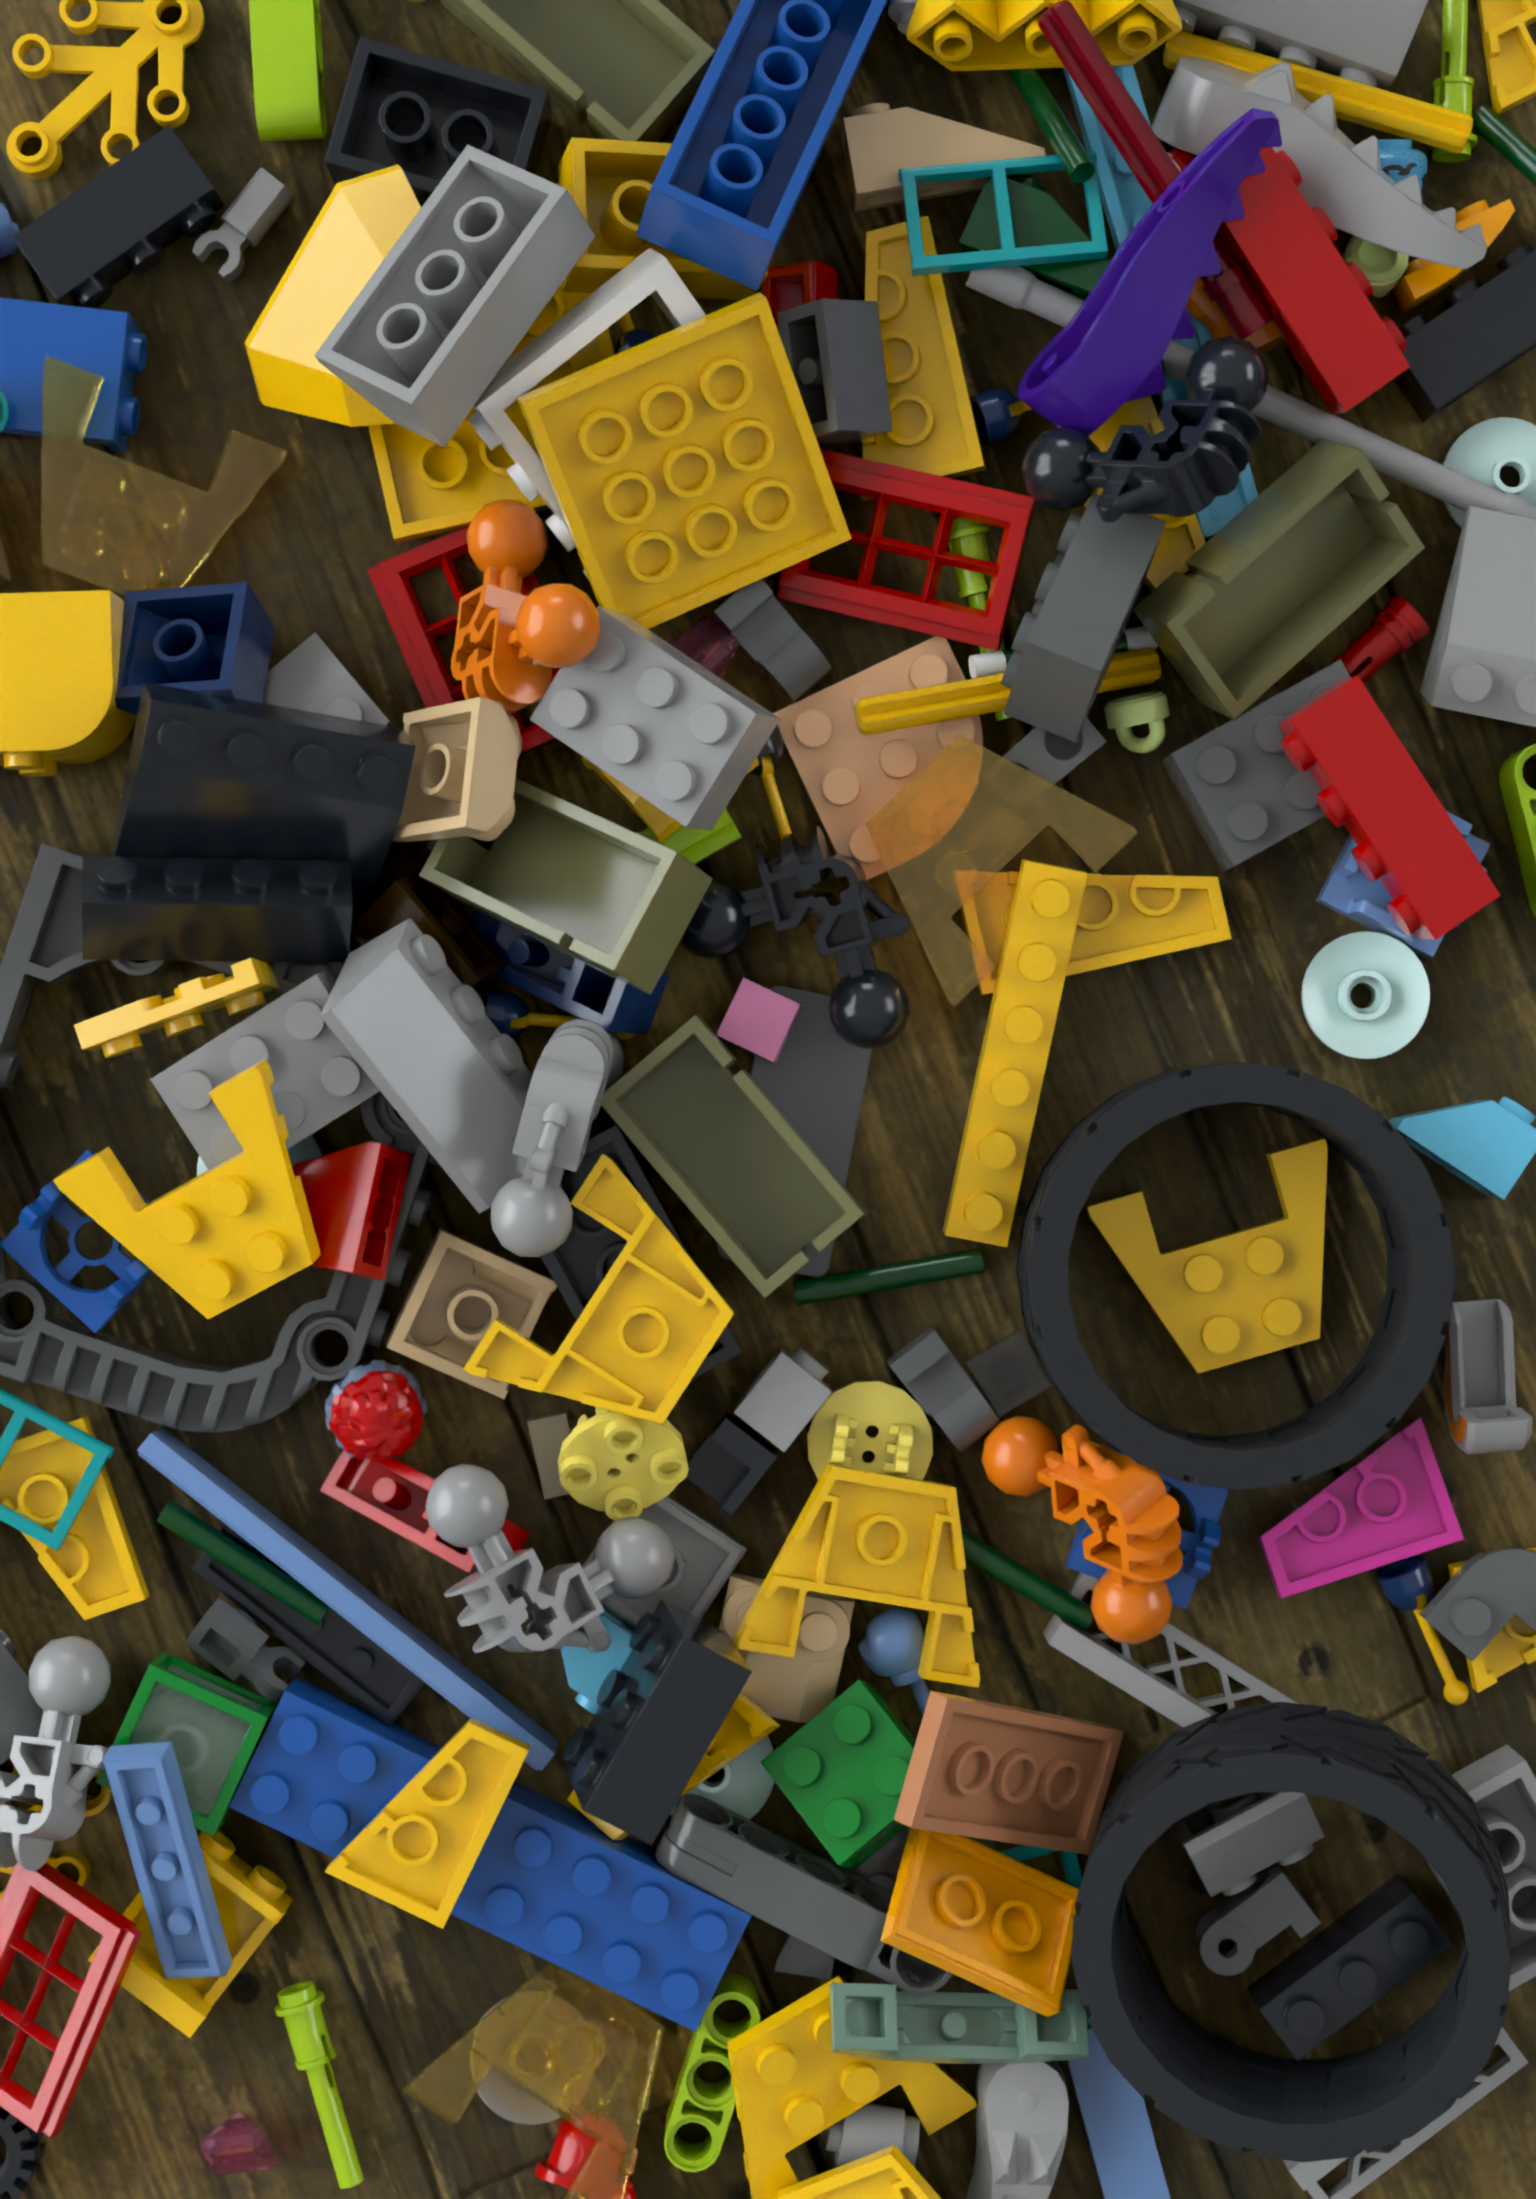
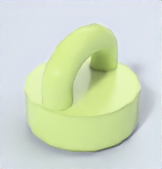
(1379, 264)
(1137, 710)

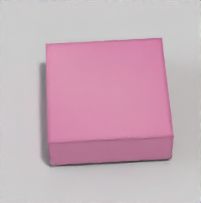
(759, 1020)

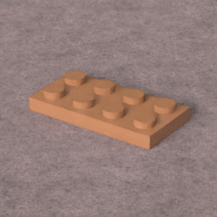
(1008, 1774)

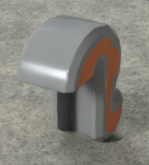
(1481, 1379)

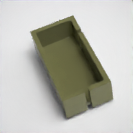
(607, 61)
(1279, 577)
(577, 885)
(730, 1155)

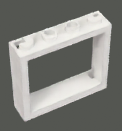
(643, 276)

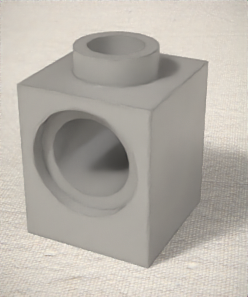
(784, 1397)

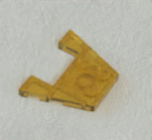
(122, 520)
(960, 829)
(572, 2051)

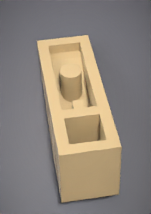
(885, 139)

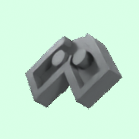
(1485, 1598)

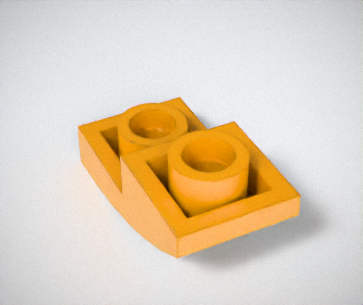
(1427, 278)

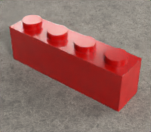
(1310, 290)
(1387, 809)

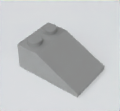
(1487, 622)

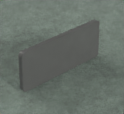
(819, 1091)

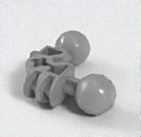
(563, 1098)
(629, 1559)
(54, 1772)

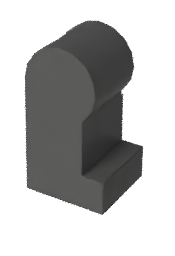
(772, 640)
(1053, 755)
(944, 1389)
(1247, 1920)

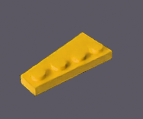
(922, 363)
(1117, 921)

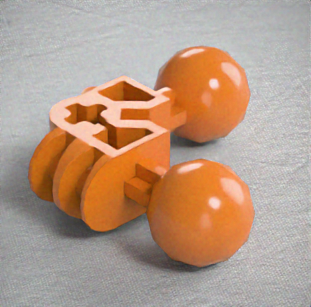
(511, 639)
(1120, 1501)

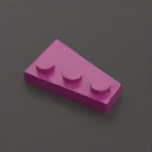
(1365, 1518)

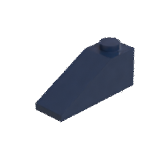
(568, 981)

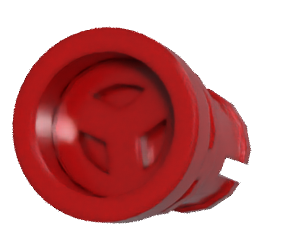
(1392, 631)

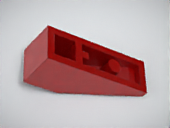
(396, 1499)

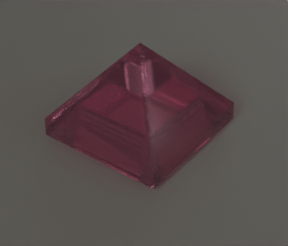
(709, 645)
(237, 2147)

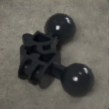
(1176, 470)
(867, 1003)

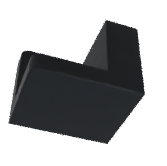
(730, 1463)

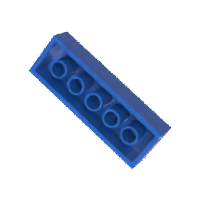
(757, 132)

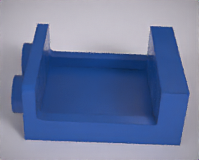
(84, 337)

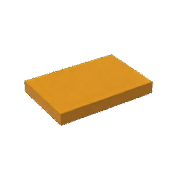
(983, 1918)

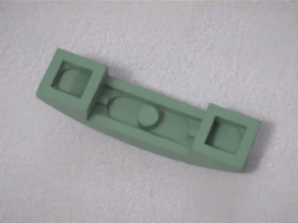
(952, 2027)

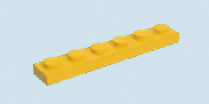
(1014, 1052)

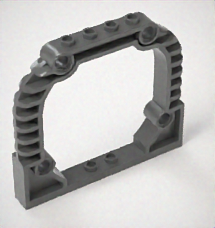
(128, 1375)

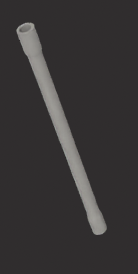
(1024, 291)

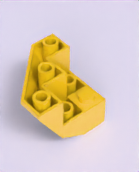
(1007, 33)
(320, 284)

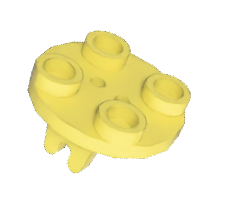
(840, 1426)
(645, 1456)

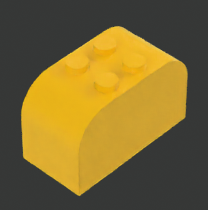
(59, 679)

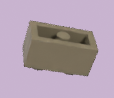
(547, 1435)

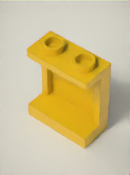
(248, 1907)

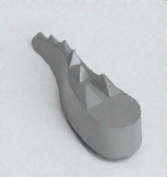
(1334, 171)
(1018, 2130)

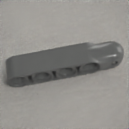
(789, 1890)

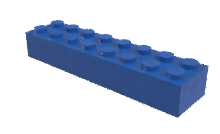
(540, 1877)

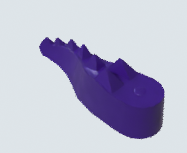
(1139, 304)

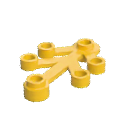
(112, 73)

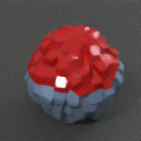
(376, 1411)

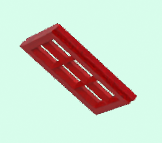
(907, 610)
(417, 637)
(95, 1998)

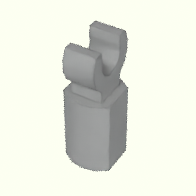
(245, 222)

